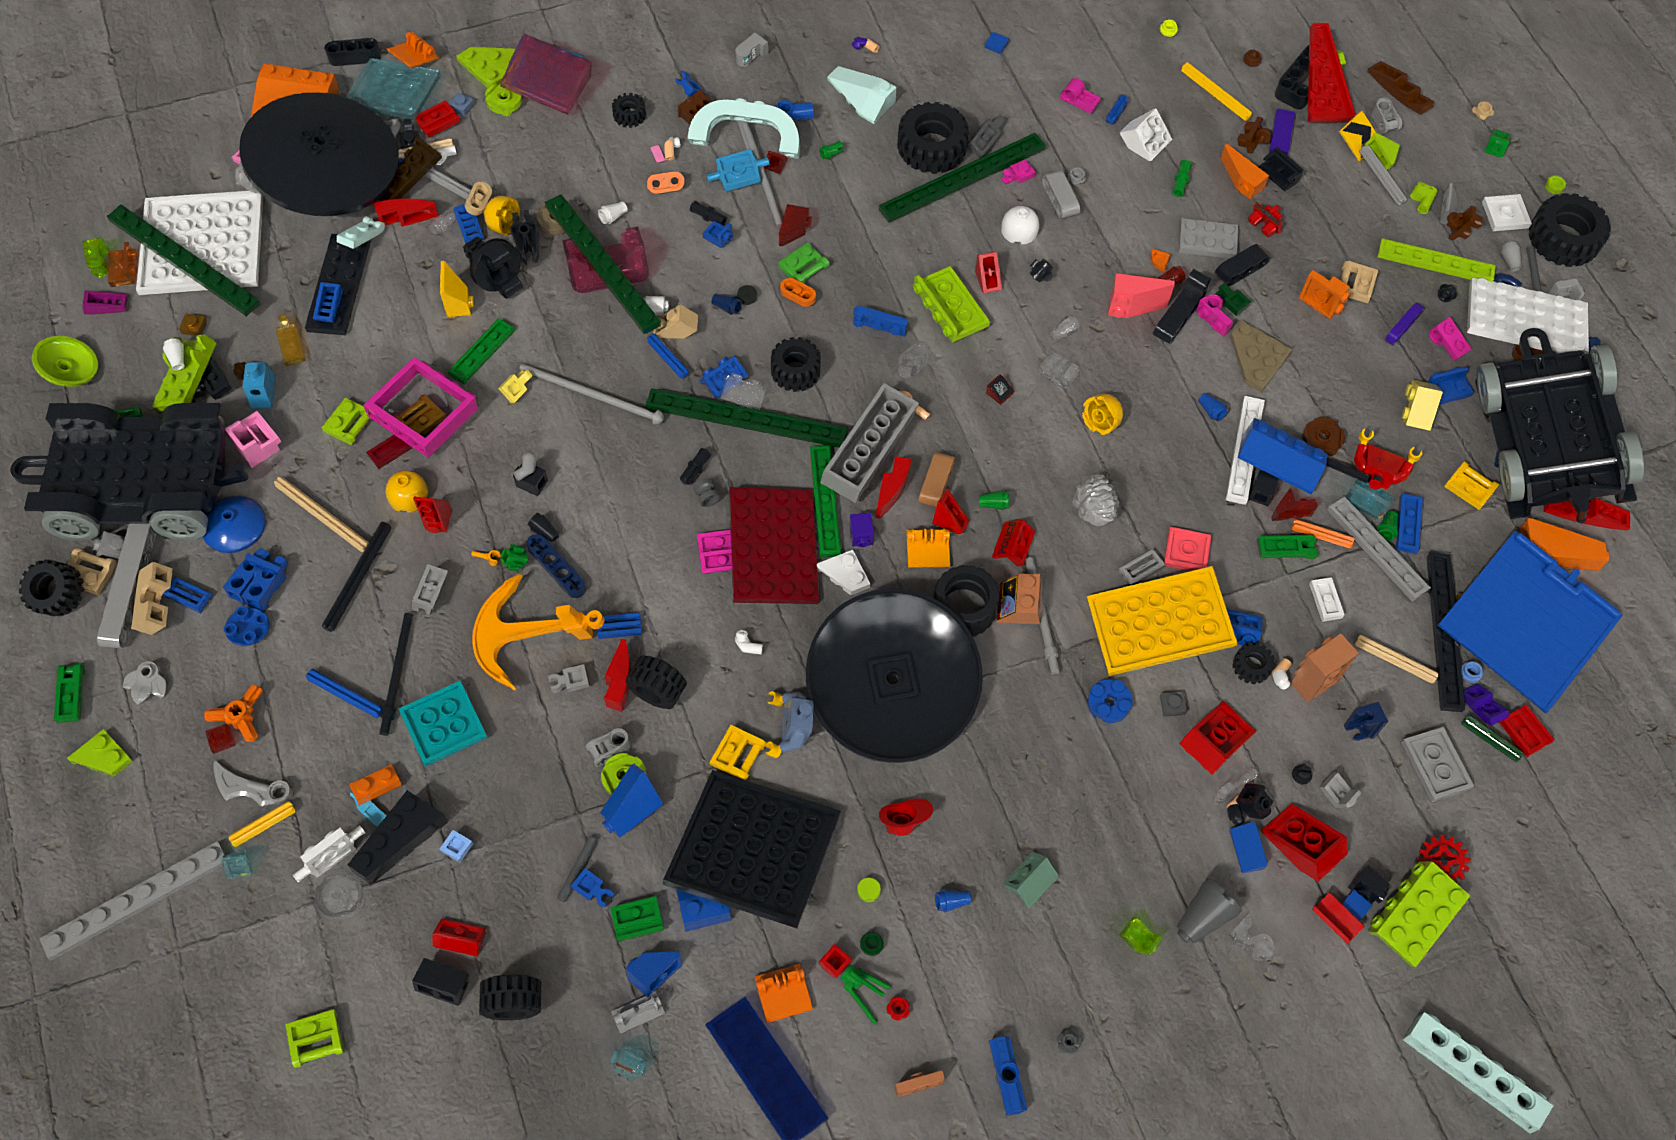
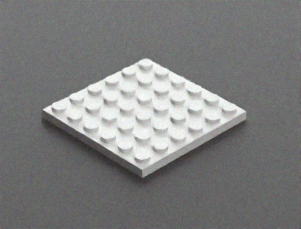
(212, 226)

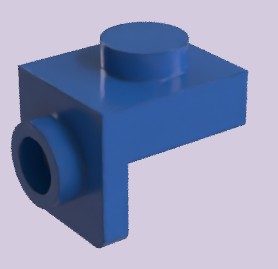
(718, 234)

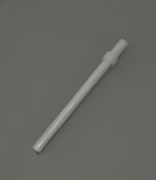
(1050, 651)

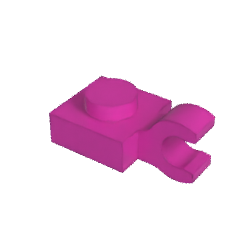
(1020, 171)

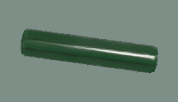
(1492, 738)

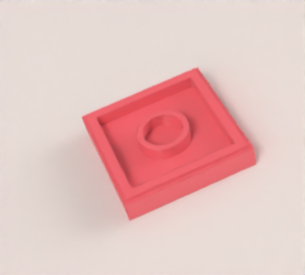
(1187, 549)

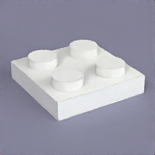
(1506, 212)

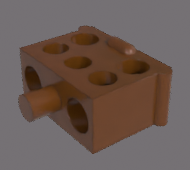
(692, 105)

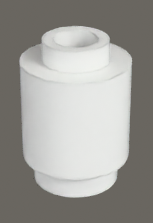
(658, 304)

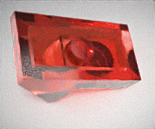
(1290, 509)

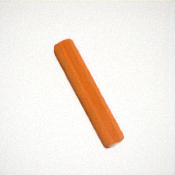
(1323, 533)

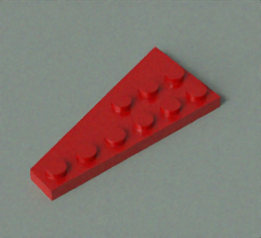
(1327, 86)

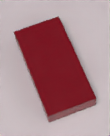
(388, 451)

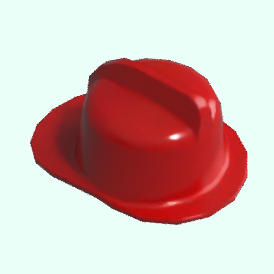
(904, 816)

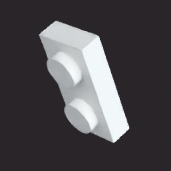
(1326, 599)

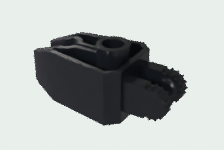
(525, 234)

